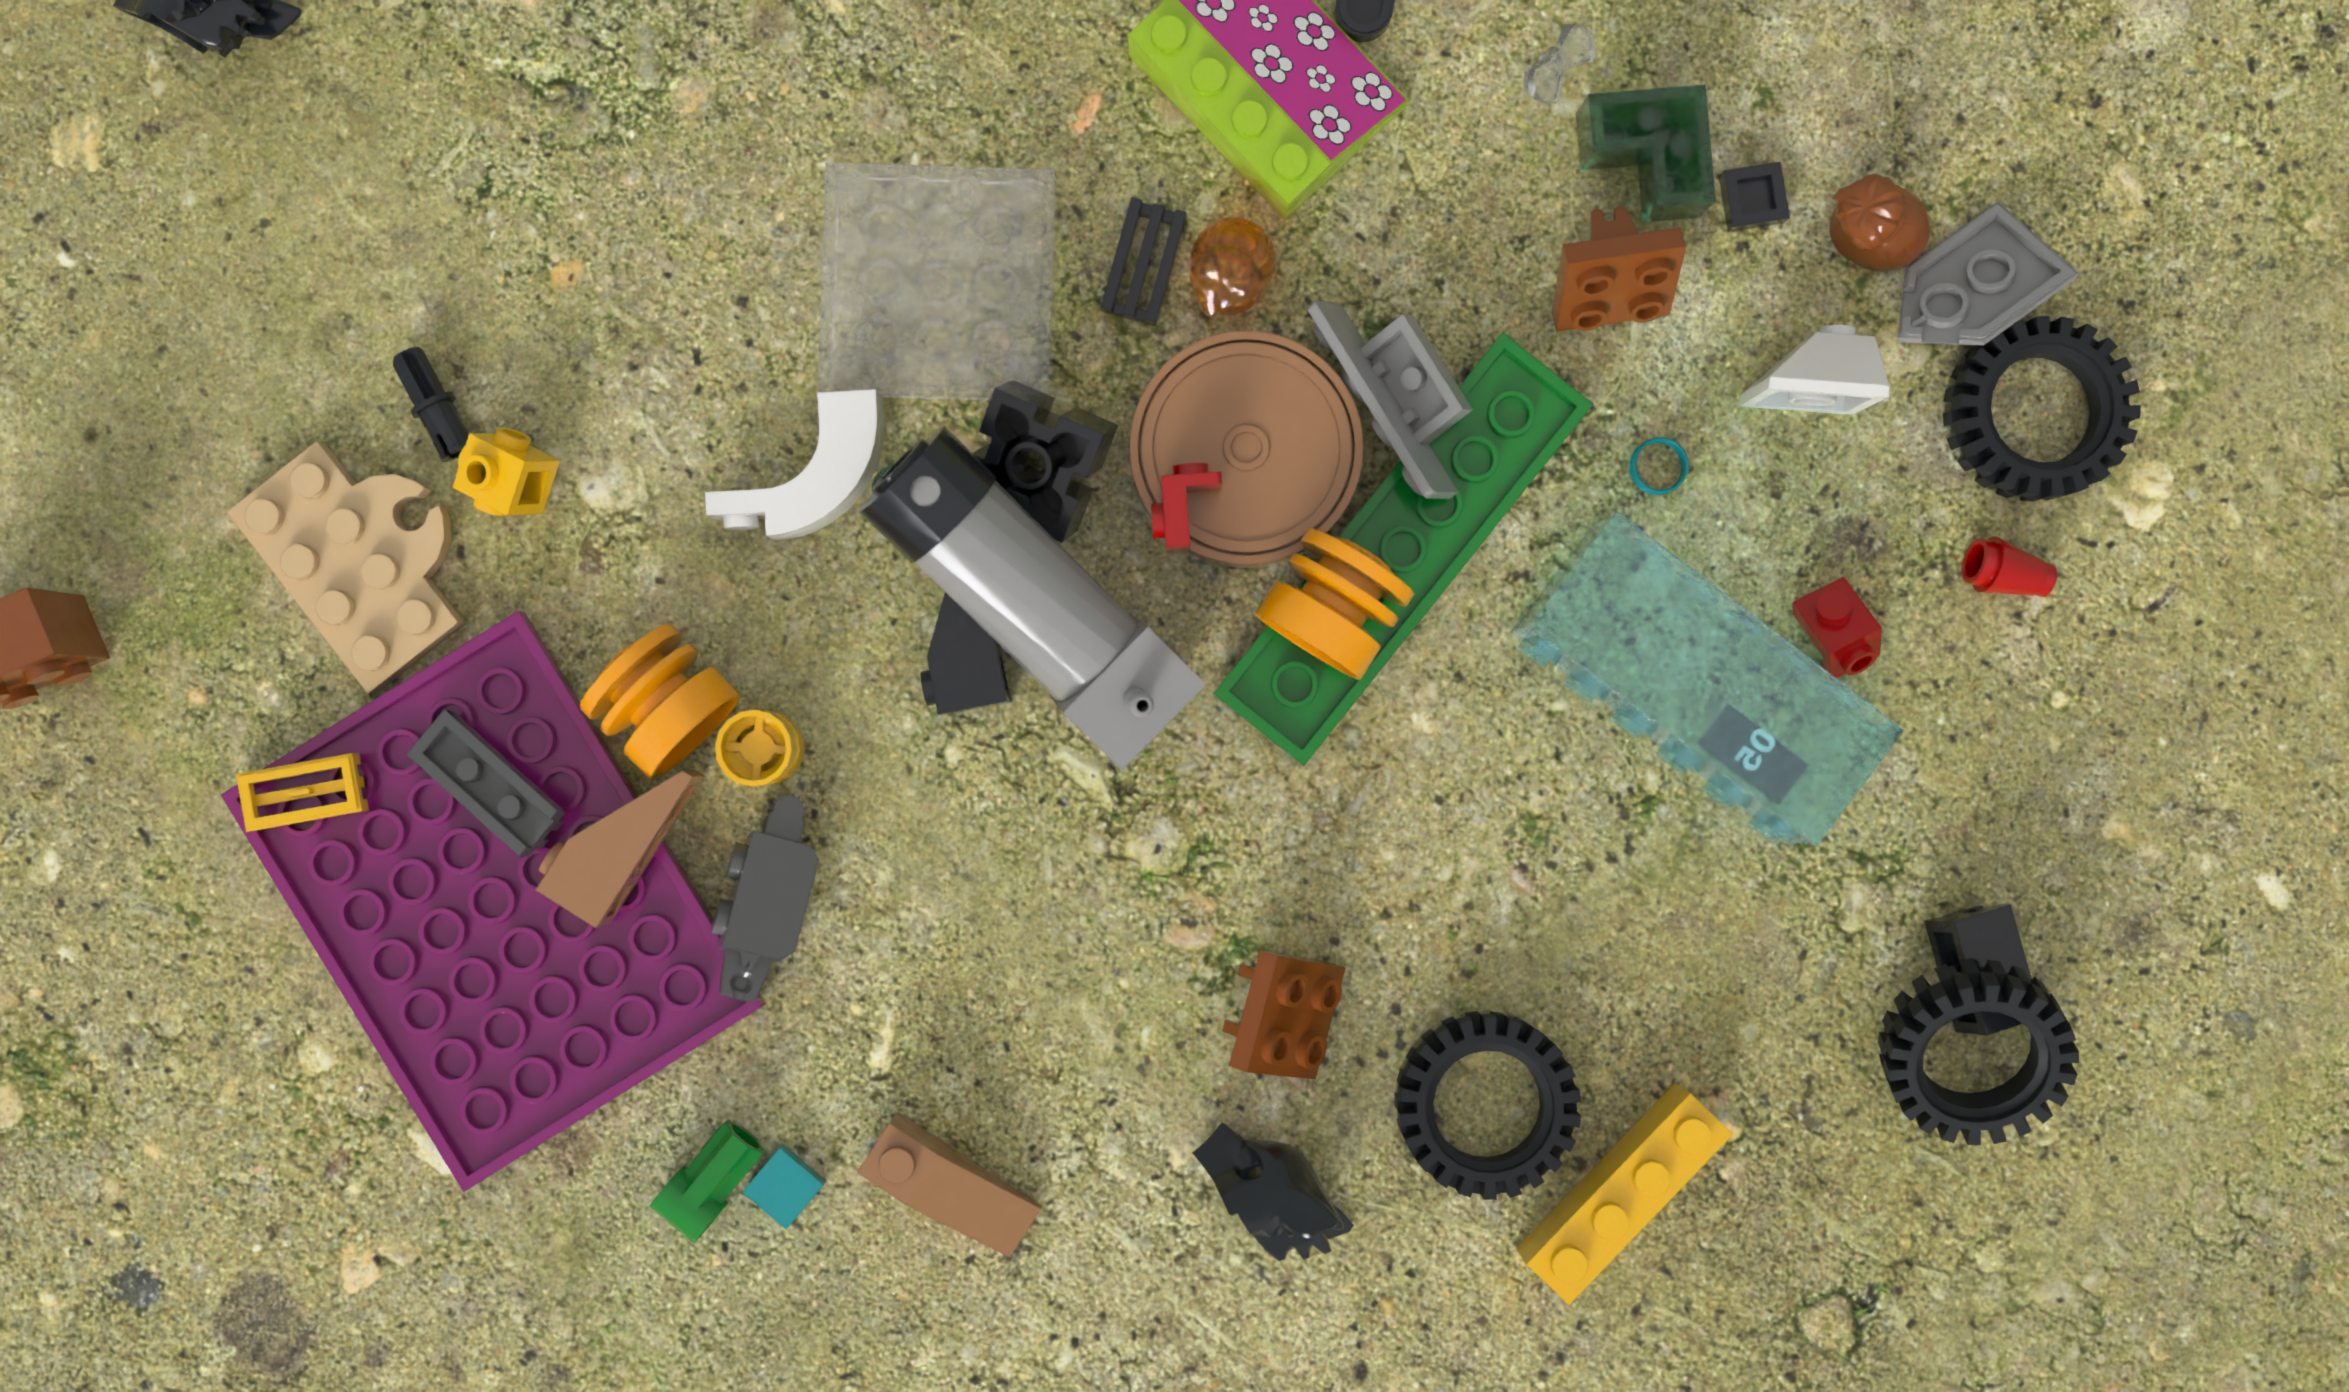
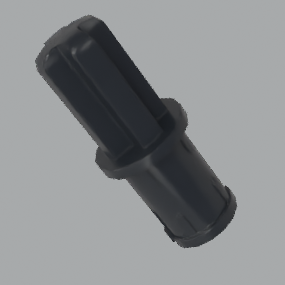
(431, 403)

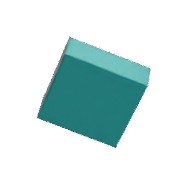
(784, 1186)

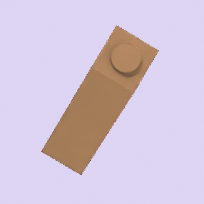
(604, 861)
(948, 1186)

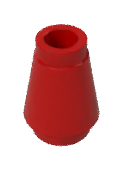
(2006, 569)

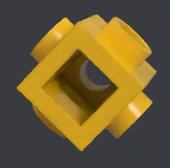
(505, 473)

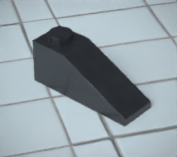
(963, 664)

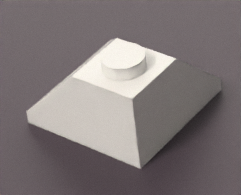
(1824, 374)

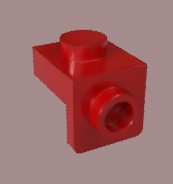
(1171, 516)
(1840, 628)

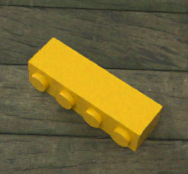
(1623, 1192)

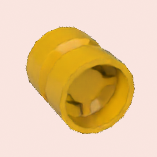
(759, 747)

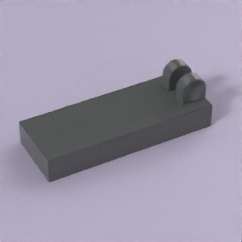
(487, 784)

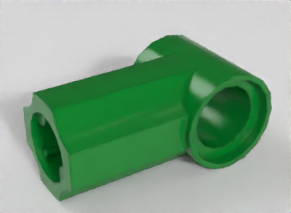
(700, 1191)

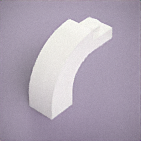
(831, 482)

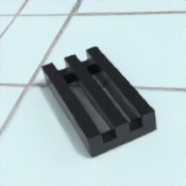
(1156, 214)

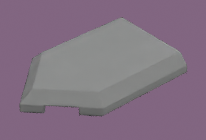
(1979, 282)

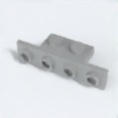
(1403, 388)

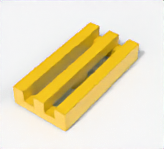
(350, 784)

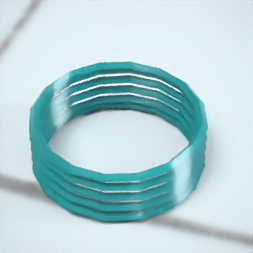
(1684, 466)

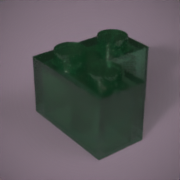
(1662, 135)

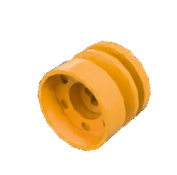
(1335, 602)
(651, 691)

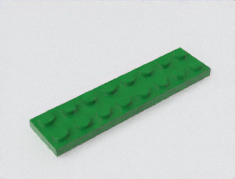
(1491, 458)

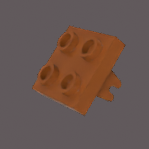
(1617, 274)
(1285, 1015)

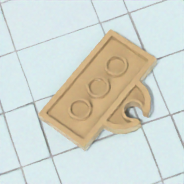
(354, 561)

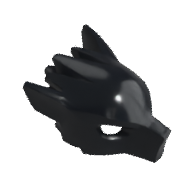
(214, 23)
(1281, 1206)

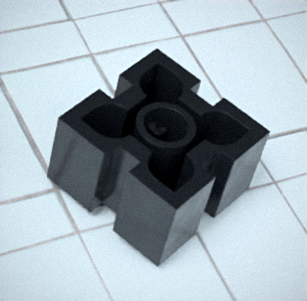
(1070, 444)

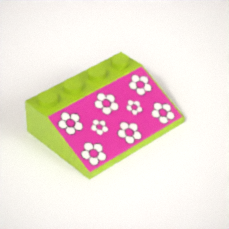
(1268, 88)

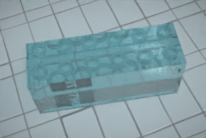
(1705, 683)

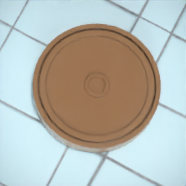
(1272, 427)

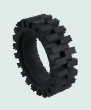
(2106, 397)
(1975, 991)
(1535, 1153)

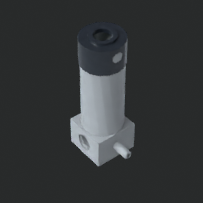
(1030, 596)

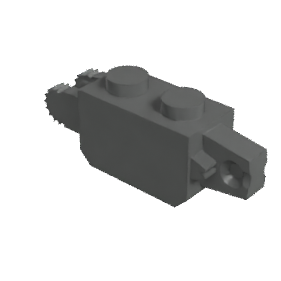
(766, 901)

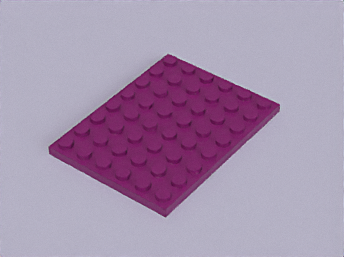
(463, 975)

